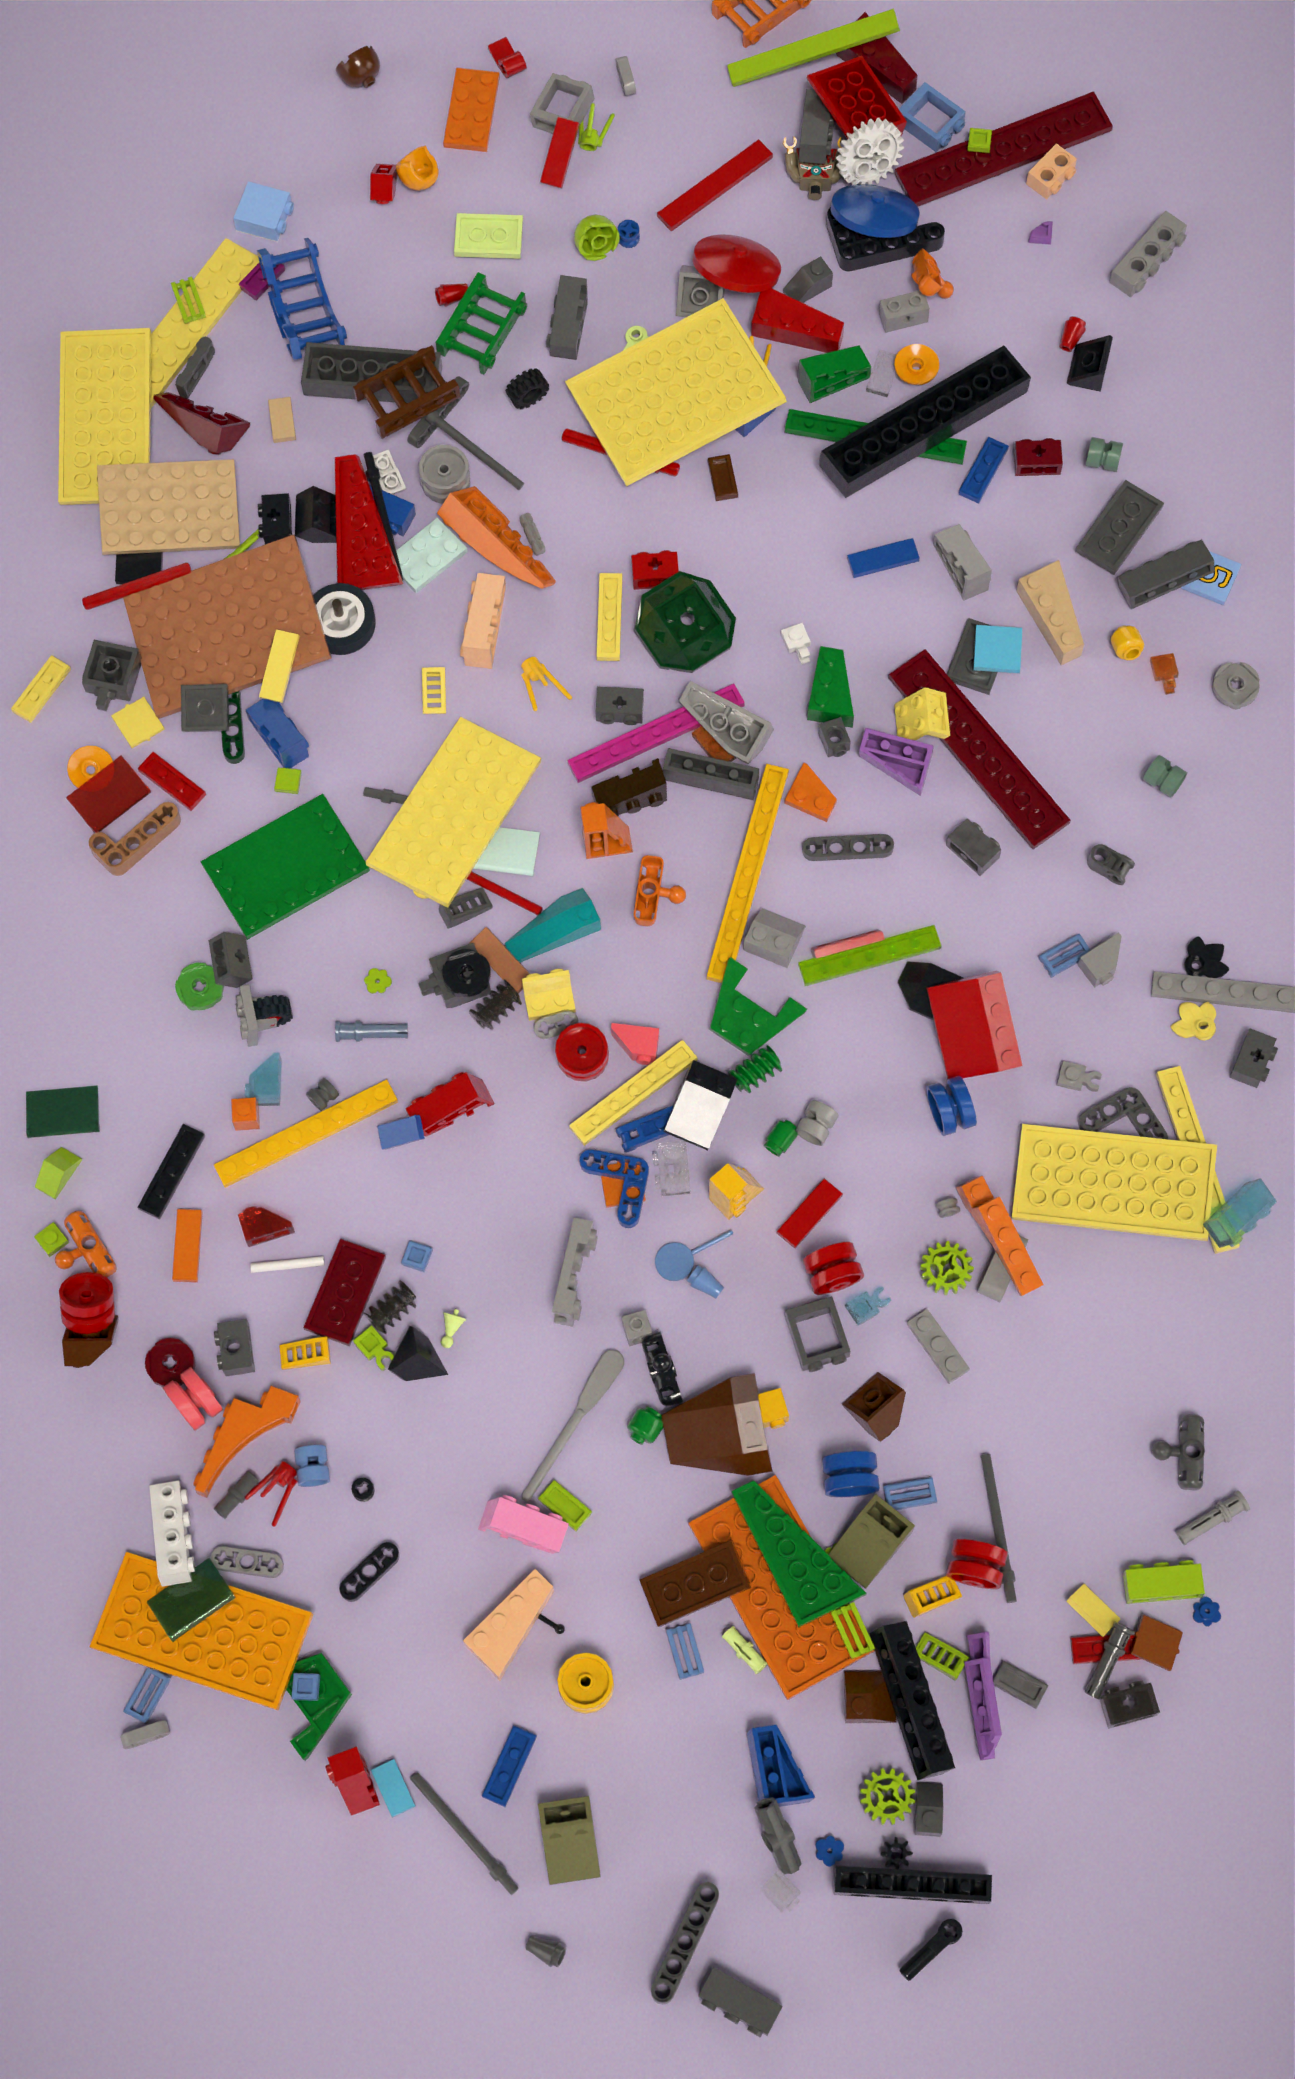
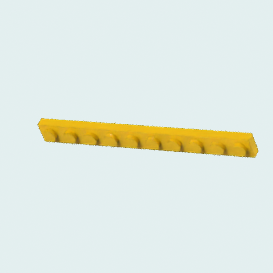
(748, 870)

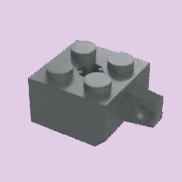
(111, 672)
(436, 984)

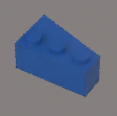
(278, 732)
(775, 1769)

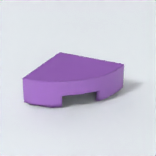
(1042, 234)

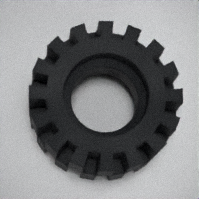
(527, 388)

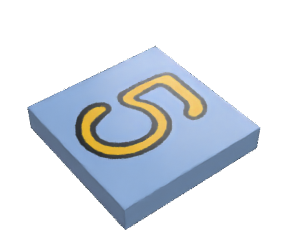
(1218, 584)

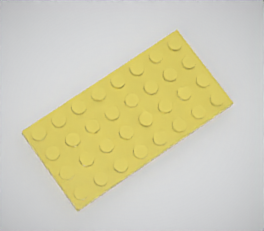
(102, 407)
(453, 812)
(1114, 1182)

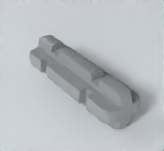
(532, 534)

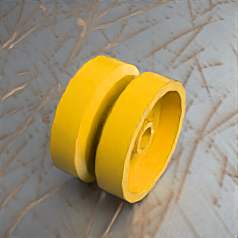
(588, 1698)

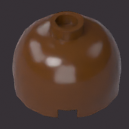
(360, 68)

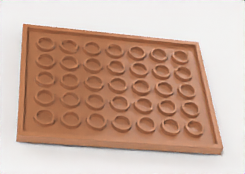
(224, 621)

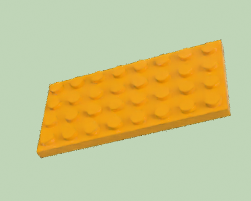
(237, 1650)

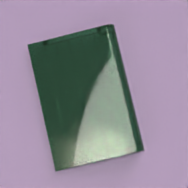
(62, 1111)
(189, 1603)

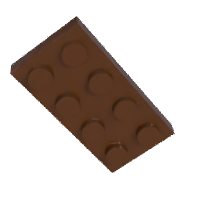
(695, 1583)

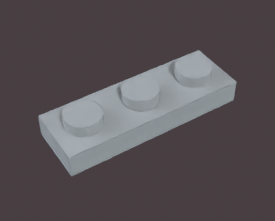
(938, 1346)

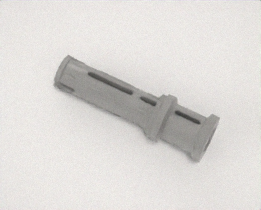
(1223, 1512)

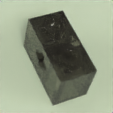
(1118, 1714)

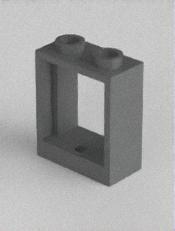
(810, 1311)

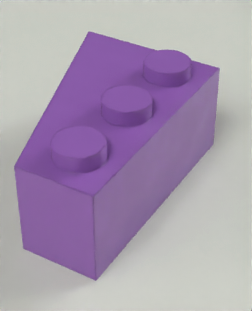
(897, 757)

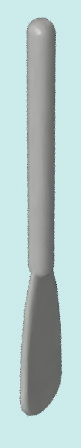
(597, 1385)

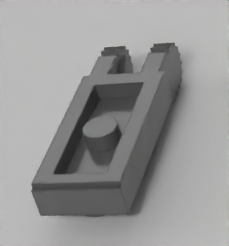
(195, 367)

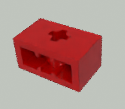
(642, 568)

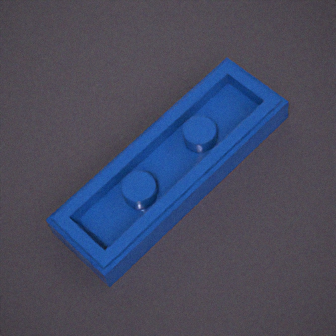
(983, 470)
(883, 558)
(509, 1766)

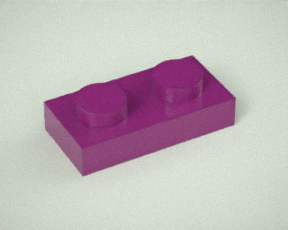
(255, 284)

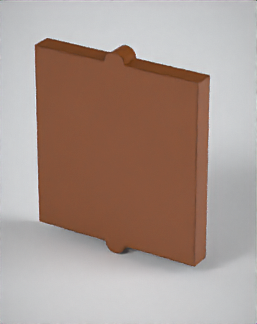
(1156, 1643)

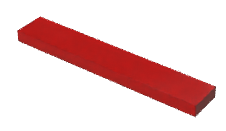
(714, 185)

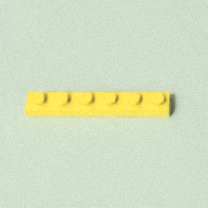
(633, 1092)

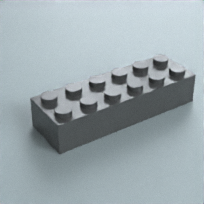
(335, 369)

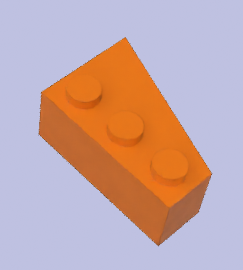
(604, 832)

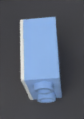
(263, 211)

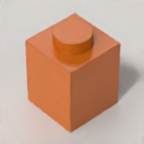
(245, 1114)

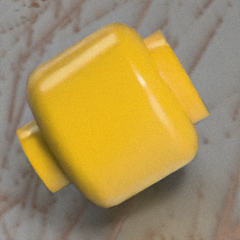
(1127, 642)

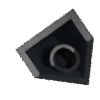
(416, 1358)

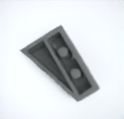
(568, 317)

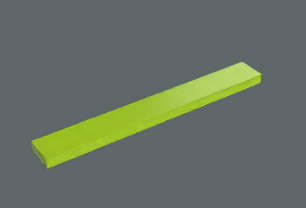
(813, 47)

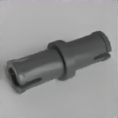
(236, 1495)

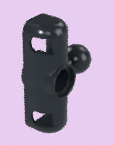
(661, 1369)

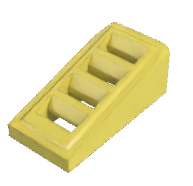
(433, 672)

